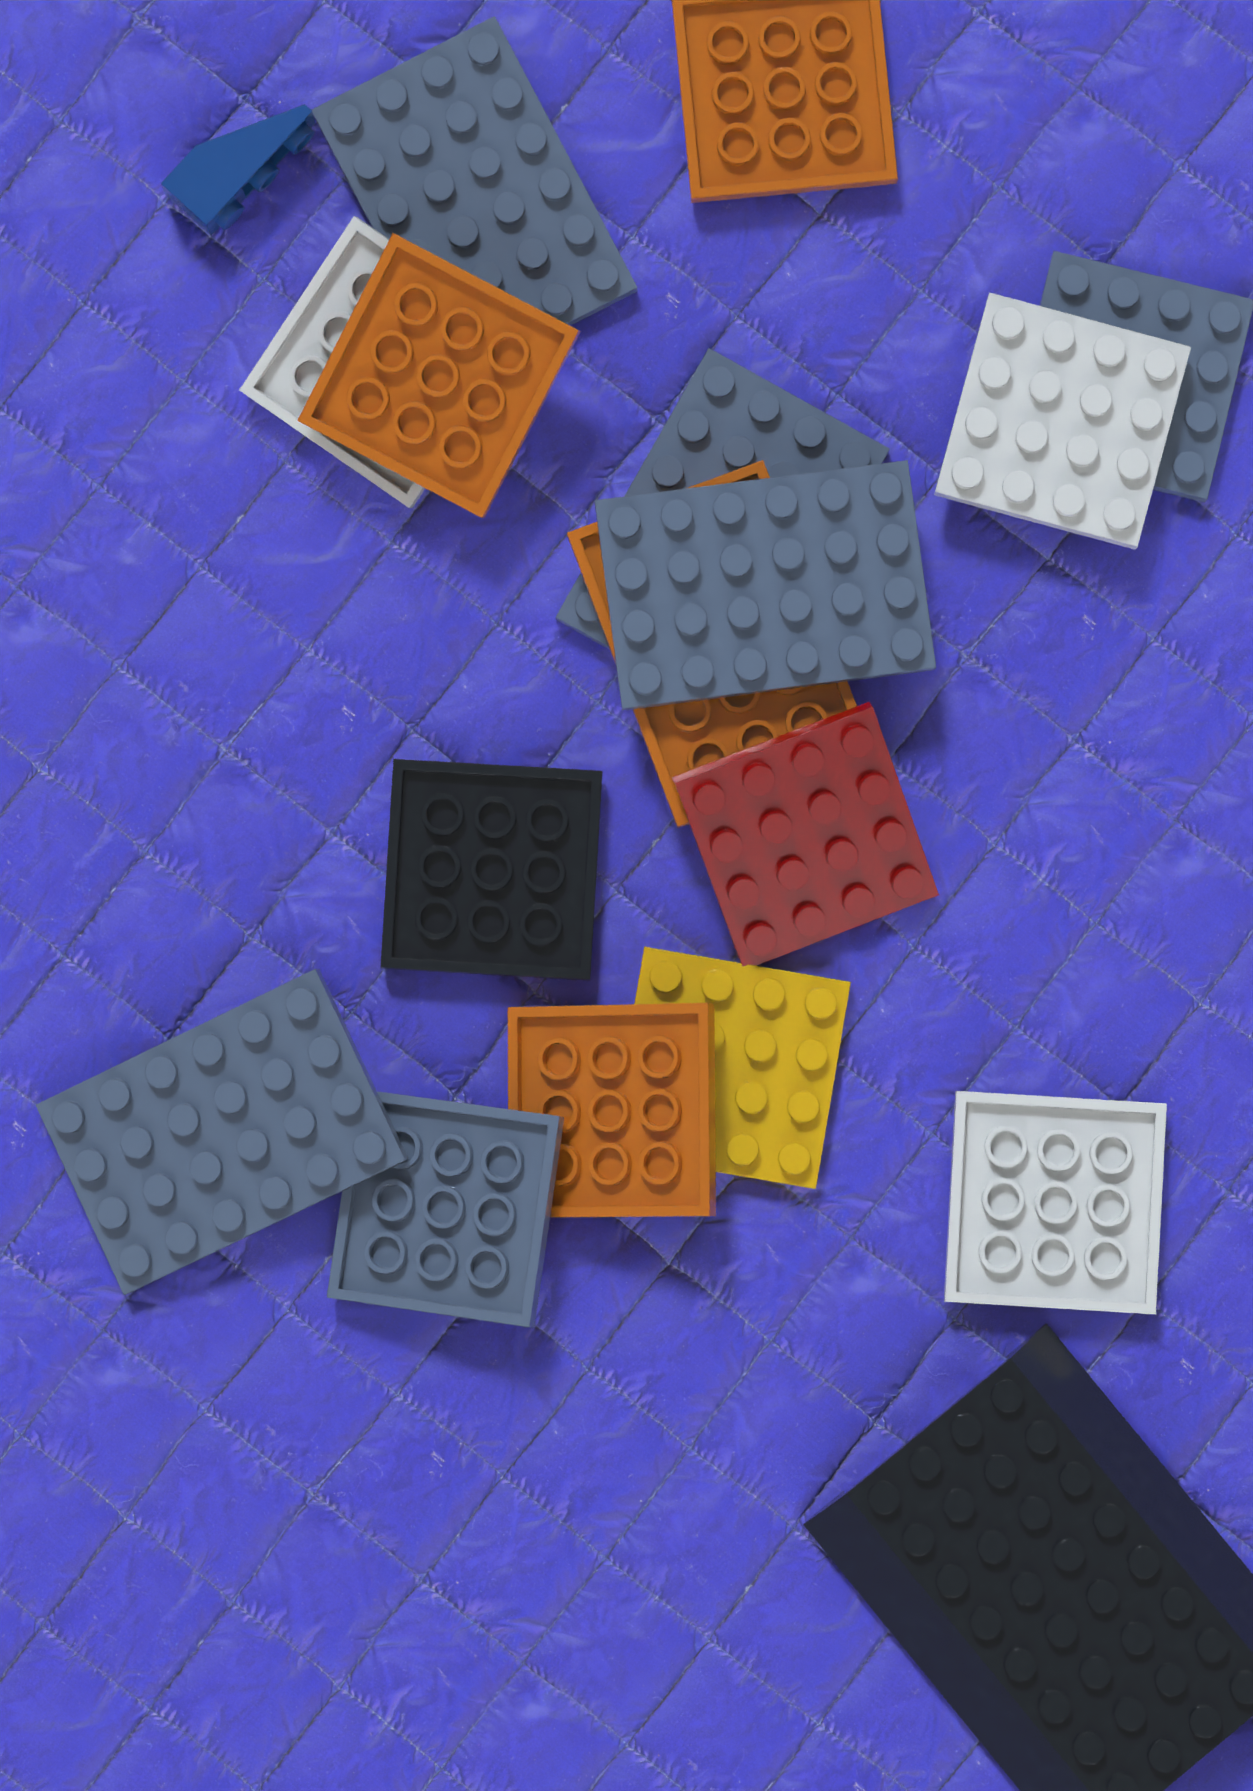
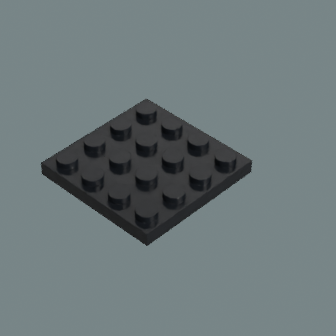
(491, 869)

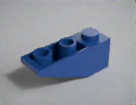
(228, 168)

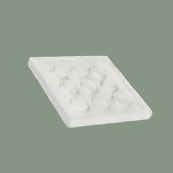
(306, 340)
(1062, 421)
(1055, 1202)

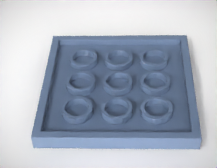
(1178, 312)
(458, 1220)

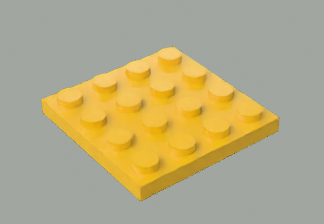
(772, 1057)

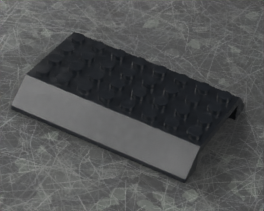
(1053, 1581)

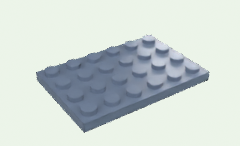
(476, 174)
(726, 424)
(765, 585)
(221, 1131)

